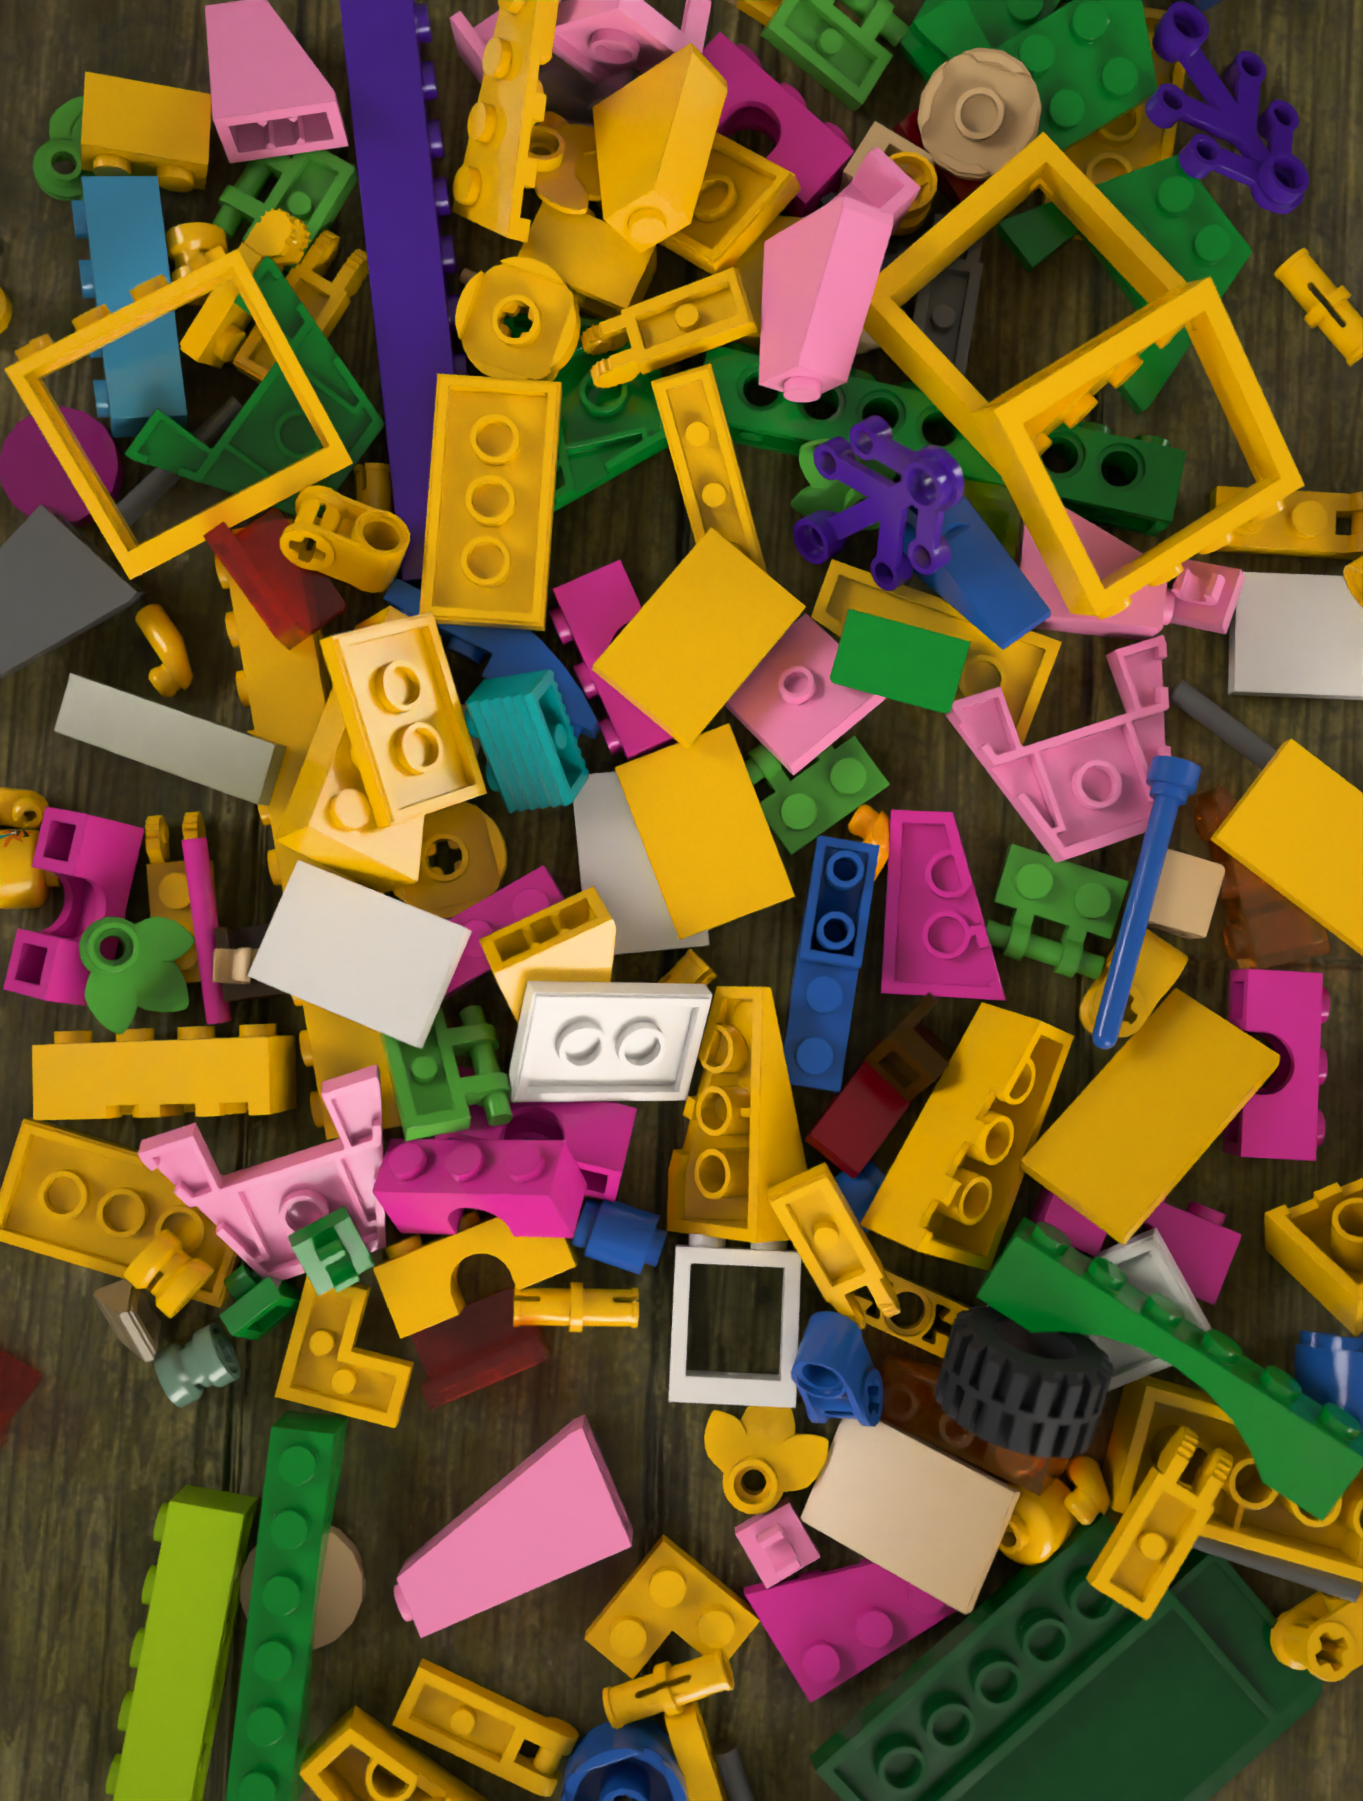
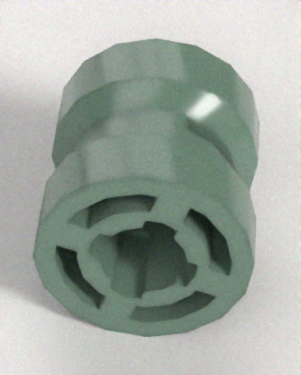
(199, 1364)

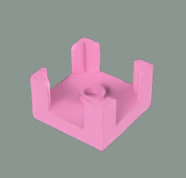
(618, 34)

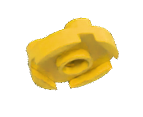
(504, 291)
(475, 876)

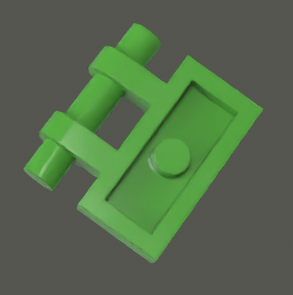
(833, 47)
(308, 187)
(819, 795)
(1060, 894)
(428, 1082)

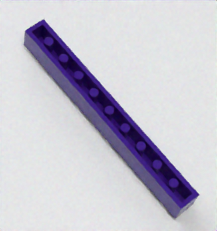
(403, 238)

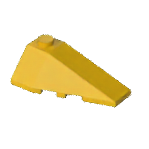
(739, 1127)

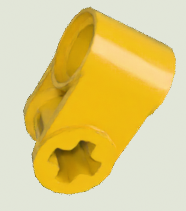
(351, 539)
(1155, 974)
(1321, 1636)

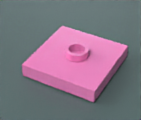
(792, 700)

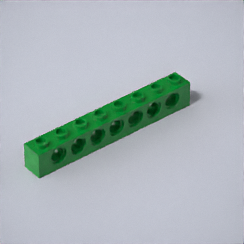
(1147, 461)

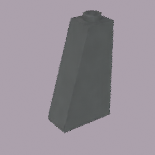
(54, 588)

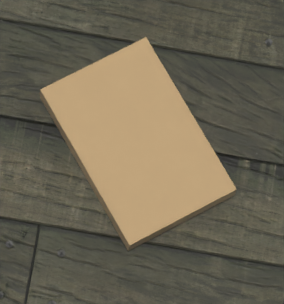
(911, 1509)

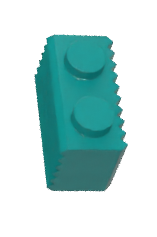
(526, 741)

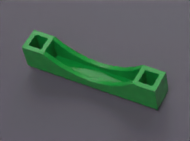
(1297, 1444)
(283, 1606)

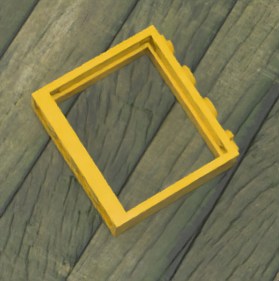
(1034, 167)
(101, 327)
(1241, 398)

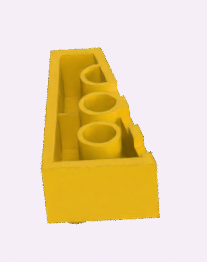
(164, 1076)
(371, 1763)

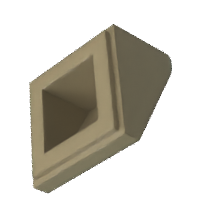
(131, 1317)

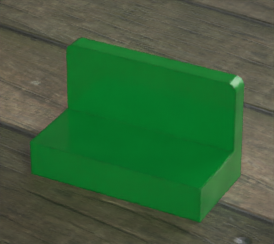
(899, 661)

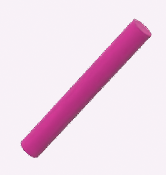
(204, 923)

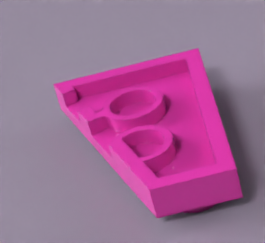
(933, 914)
(841, 1620)

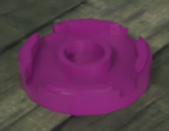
(36, 477)

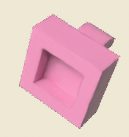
(1206, 596)
(777, 1543)

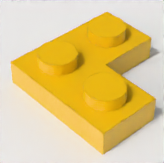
(327, 1368)
(667, 1595)

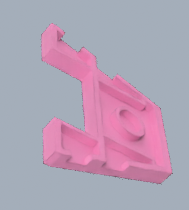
(1085, 783)
(278, 1197)

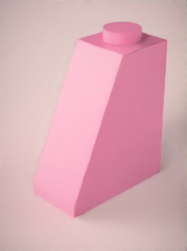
(266, 86)
(818, 296)
(1140, 621)

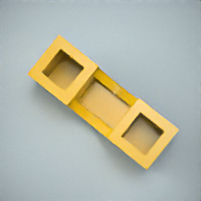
(422, 1277)

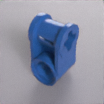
(837, 1372)

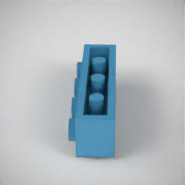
(126, 249)

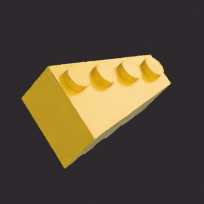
(332, 813)
(964, 1153)
(1324, 1248)

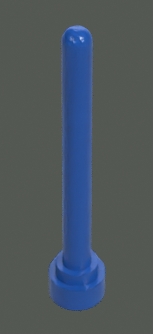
(1171, 784)

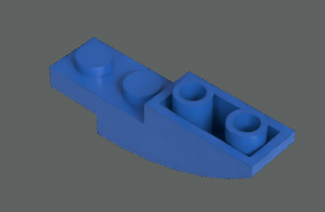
(508, 654)
(828, 962)

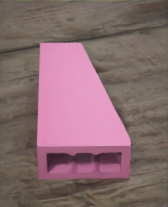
(523, 1533)

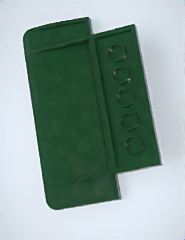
(1077, 1695)

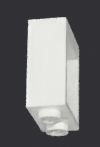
(735, 1387)

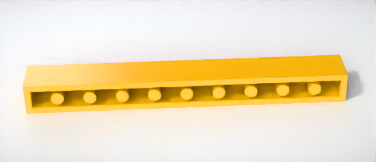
(286, 704)

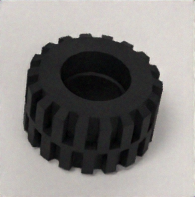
(1021, 1386)

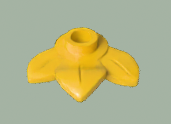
(566, 166)
(764, 1443)

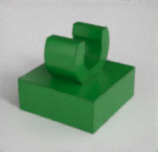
(331, 1251)
(258, 1303)

